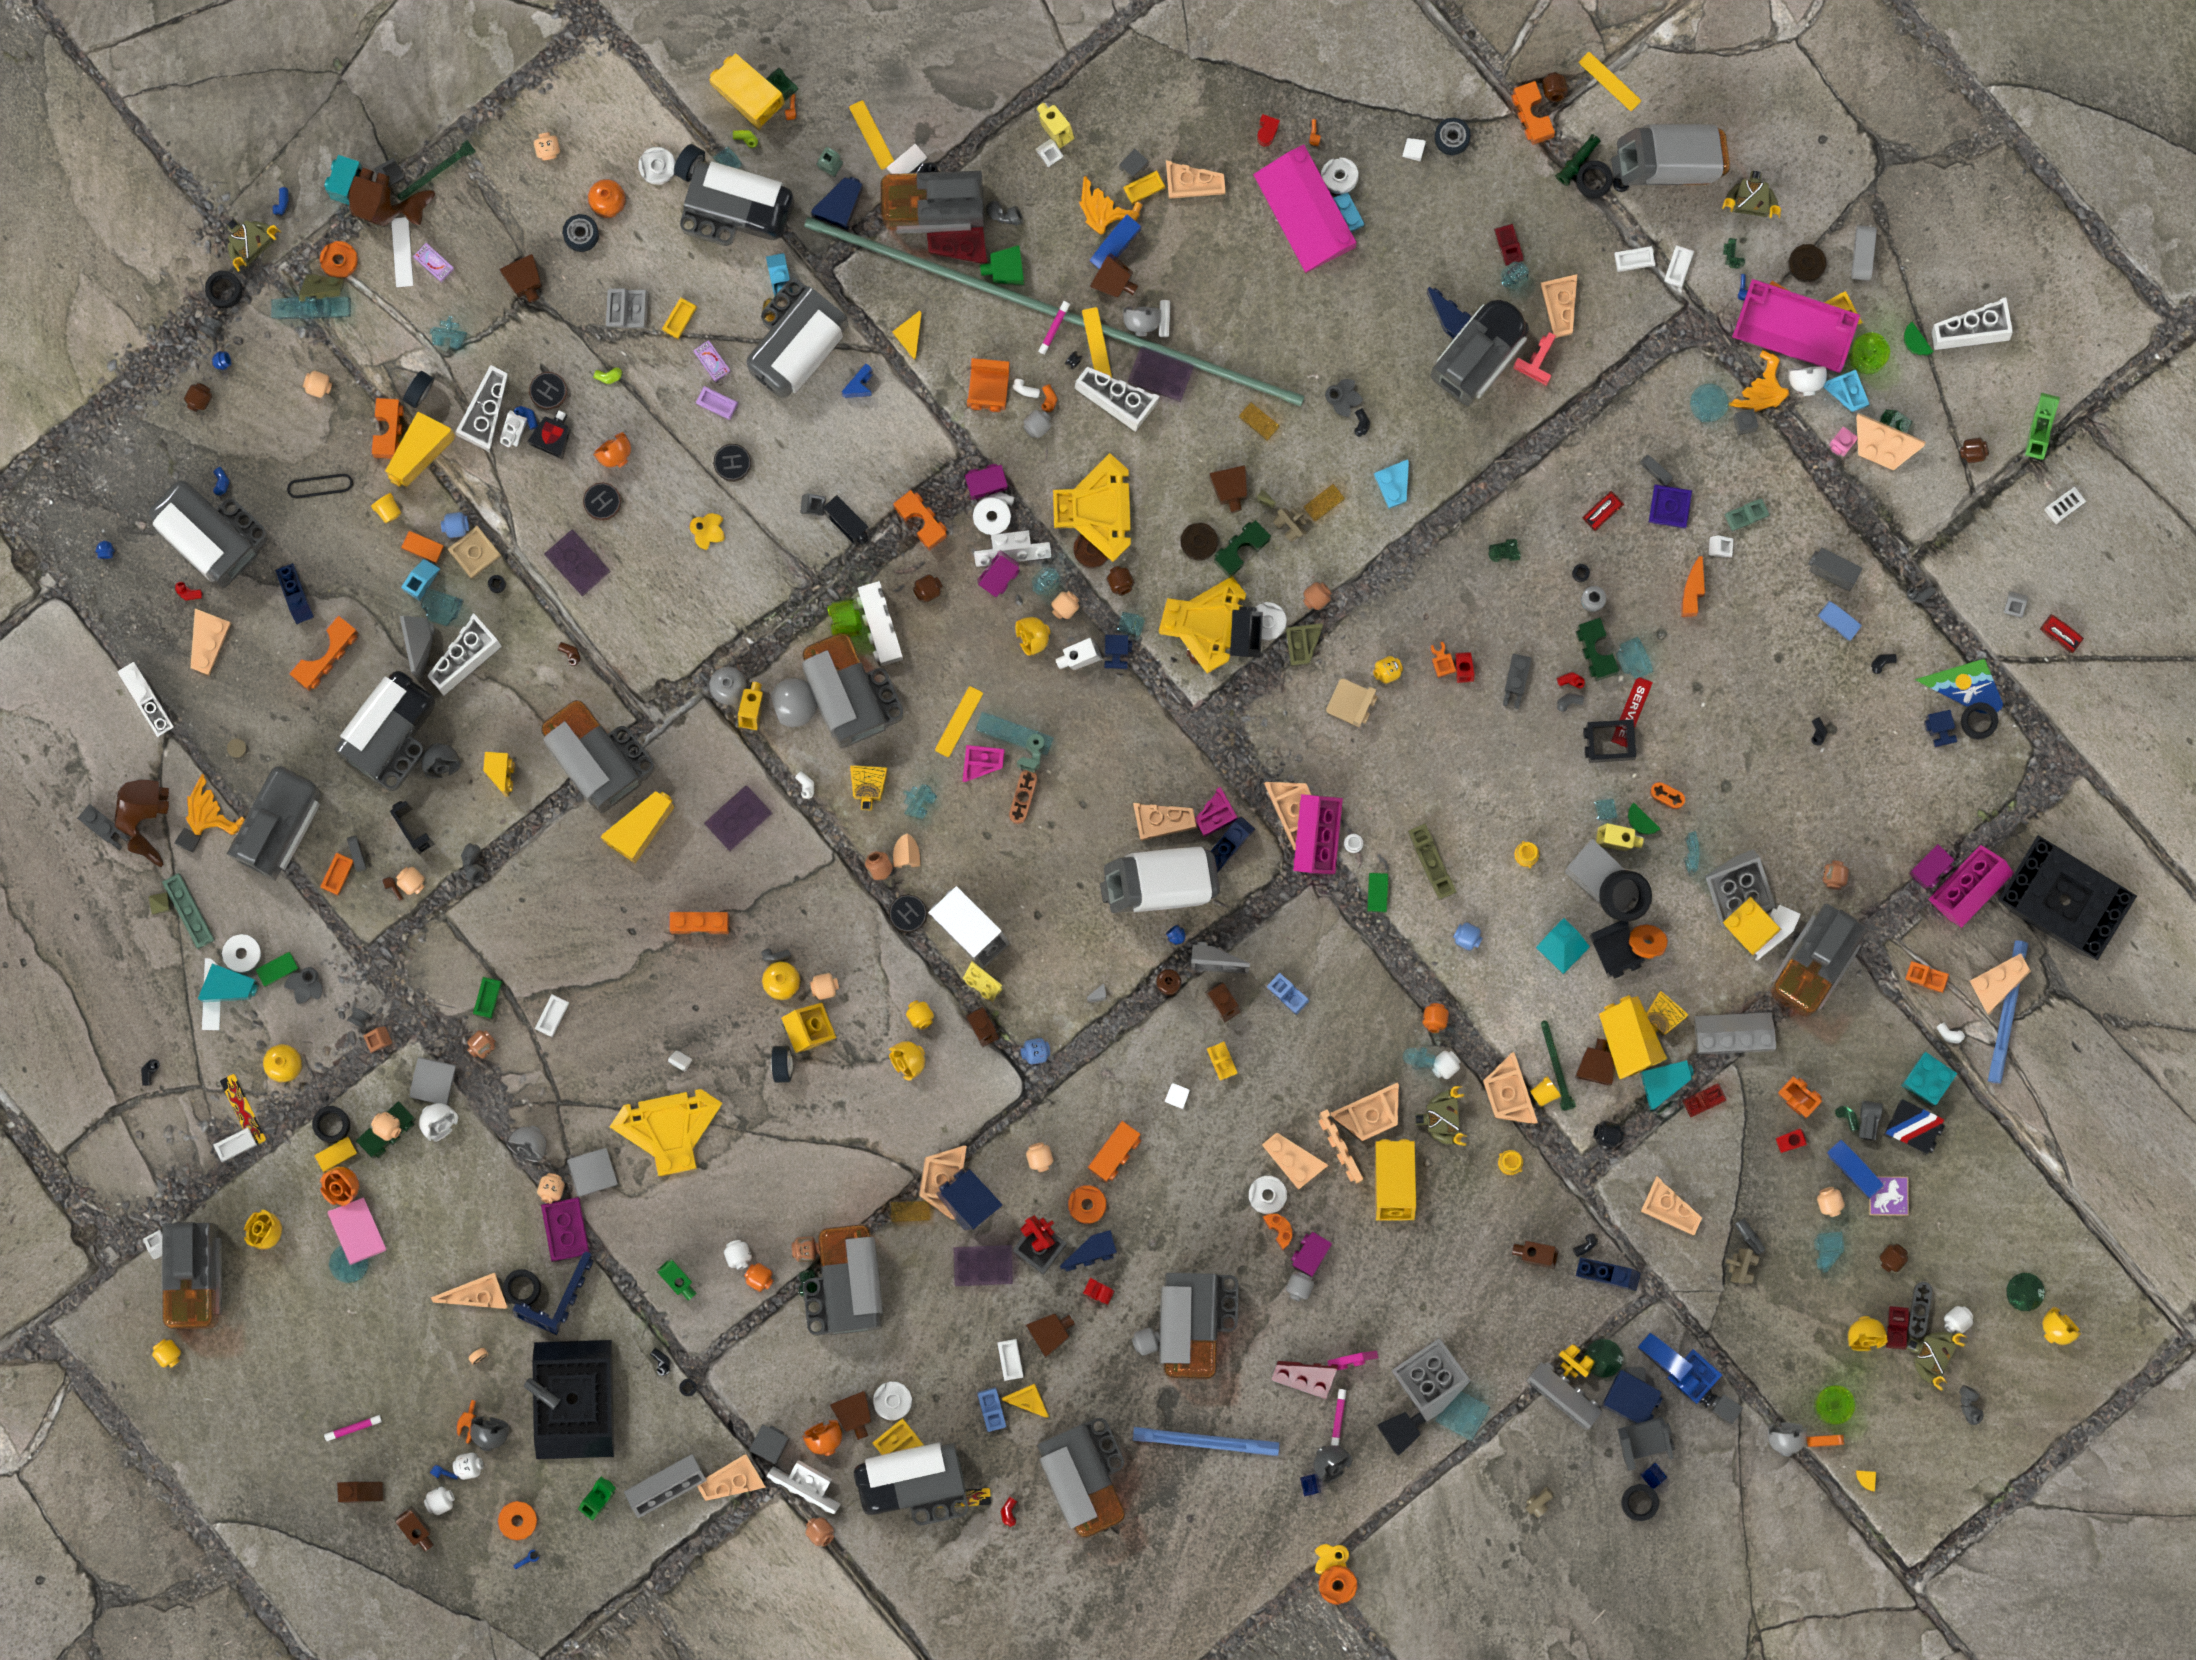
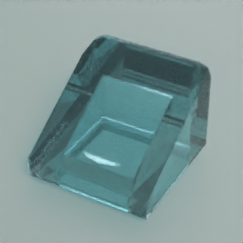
(728, 158)
(1131, 623)
(1605, 809)

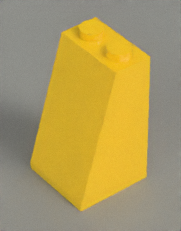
(747, 90)
(418, 448)
(637, 829)
(1631, 1037)
(1395, 1180)

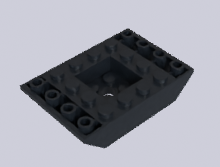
(2094, 906)
(581, 1427)

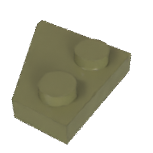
(321, 287)
(1302, 643)

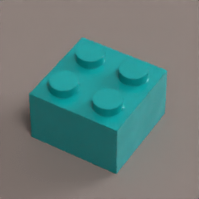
(341, 178)
(1929, 1079)

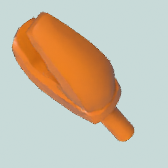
(465, 1420)

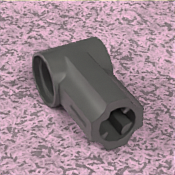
(1869, 1115)

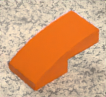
(1927, 977)

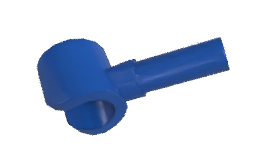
(1742, 292)
(437, 1471)
(527, 1559)

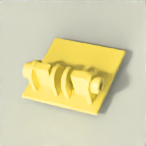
(982, 982)

